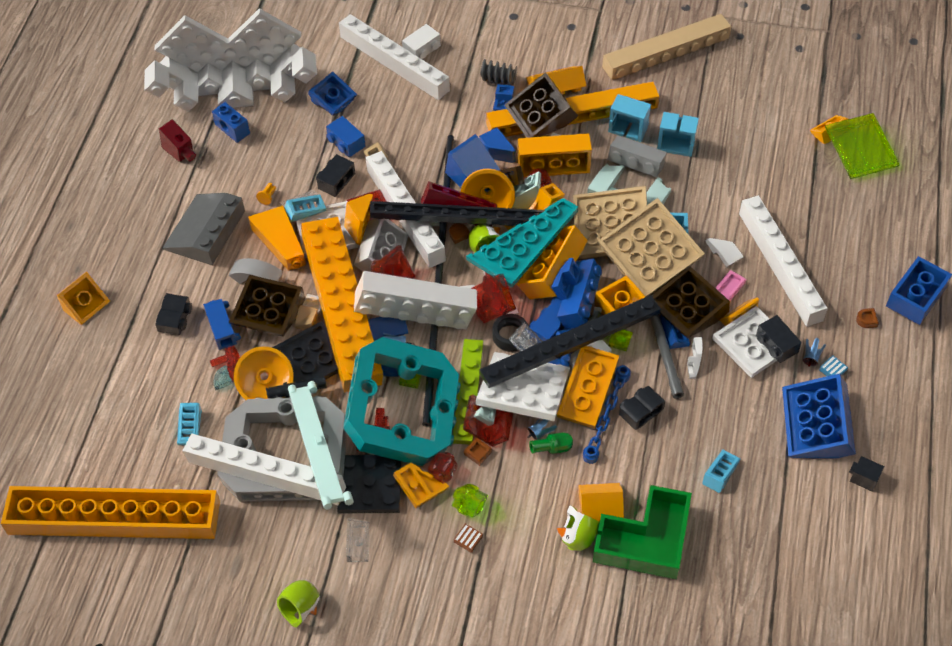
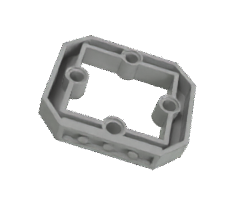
(271, 411)

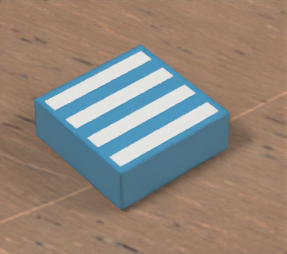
(833, 366)

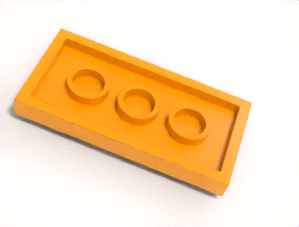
(588, 386)

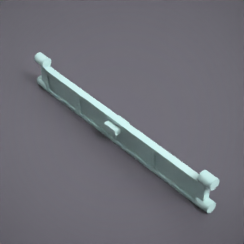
(316, 446)

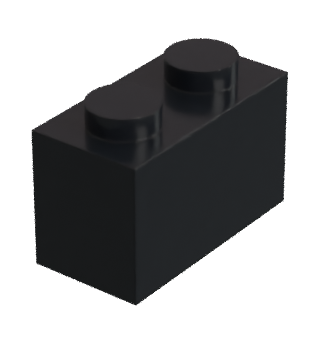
(335, 175)
(778, 339)

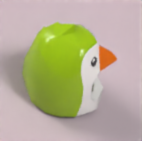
(482, 235)
(578, 530)
(298, 597)

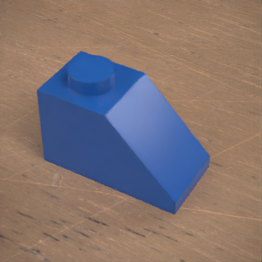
(498, 146)

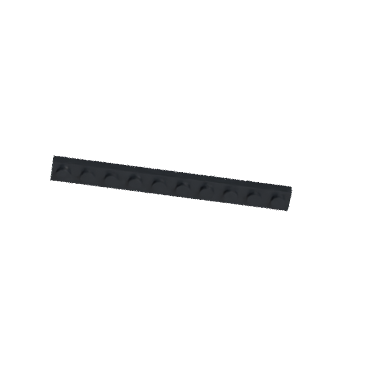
(450, 213)
(569, 341)

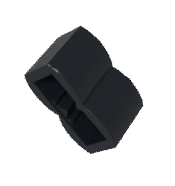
(173, 314)
(641, 407)

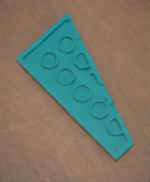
(523, 244)

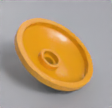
(501, 187)
(258, 361)

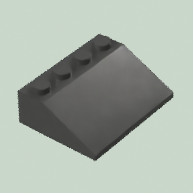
(206, 226)

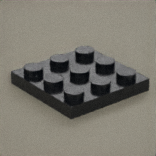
(310, 353)
(371, 484)

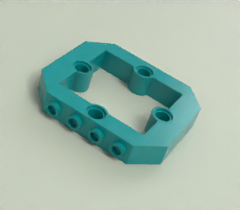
(384, 441)

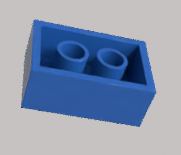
(918, 290)

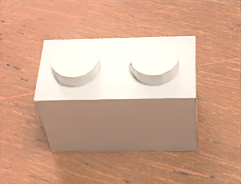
(422, 41)

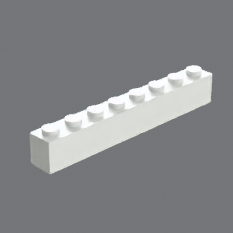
(394, 57)
(394, 191)
(783, 261)
(253, 466)

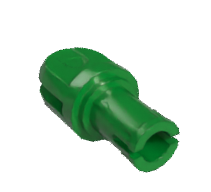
(553, 443)

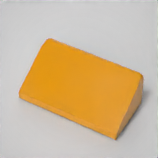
(820, 131)
(739, 311)

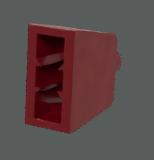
(176, 142)

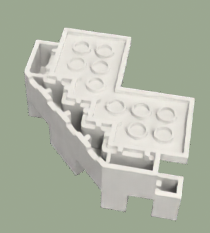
(251, 59)

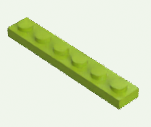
(469, 382)

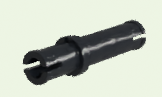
(282, 390)

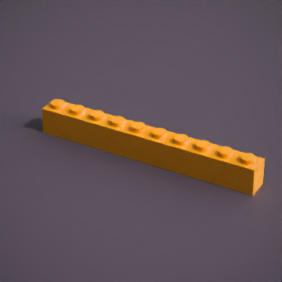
(587, 106)

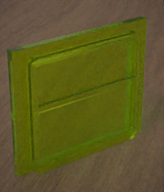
(862, 146)

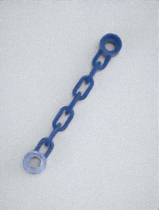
(622, 378)

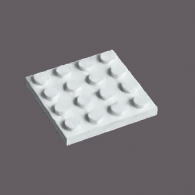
(529, 394)

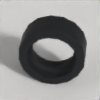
(503, 321)

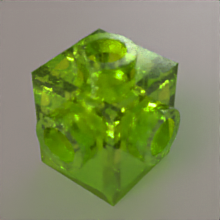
(469, 500)

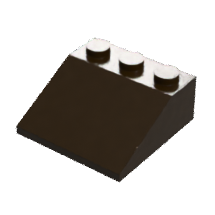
(541, 108)
(691, 302)
(267, 305)

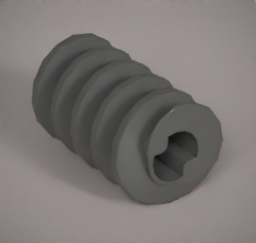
(498, 73)

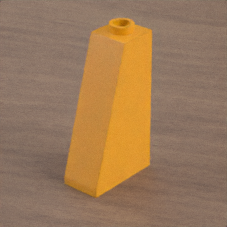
(279, 237)

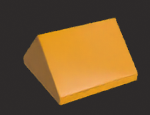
(357, 217)
(82, 298)
(601, 499)

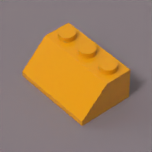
(565, 79)

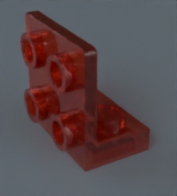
(493, 434)

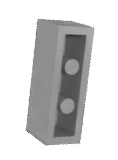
(637, 156)

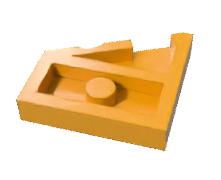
(418, 485)

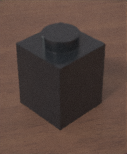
(866, 473)

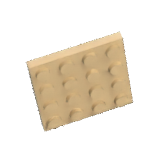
(603, 212)
(651, 248)

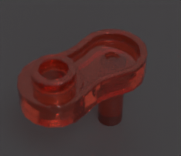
(231, 357)

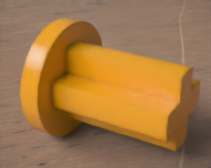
(265, 196)

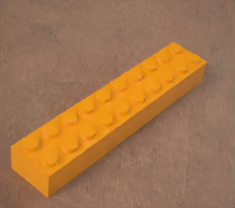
(336, 293)
(111, 512)

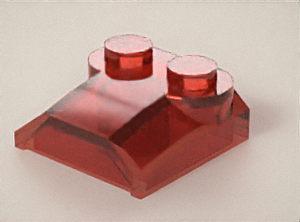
(393, 264)
(493, 298)

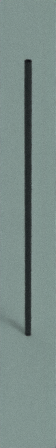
(438, 279)

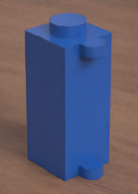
(220, 324)

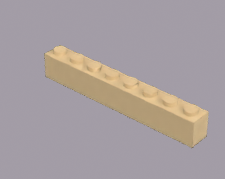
(666, 46)

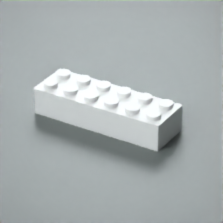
(415, 300)

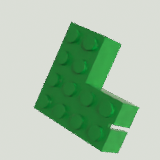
(648, 545)

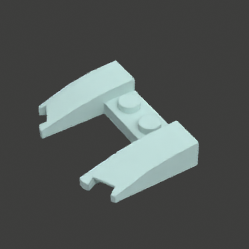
(609, 175)

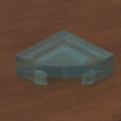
(222, 378)

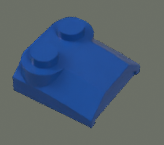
(332, 94)

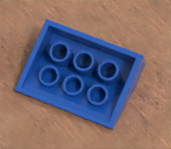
(818, 418)

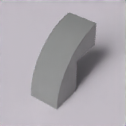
(245, 267)

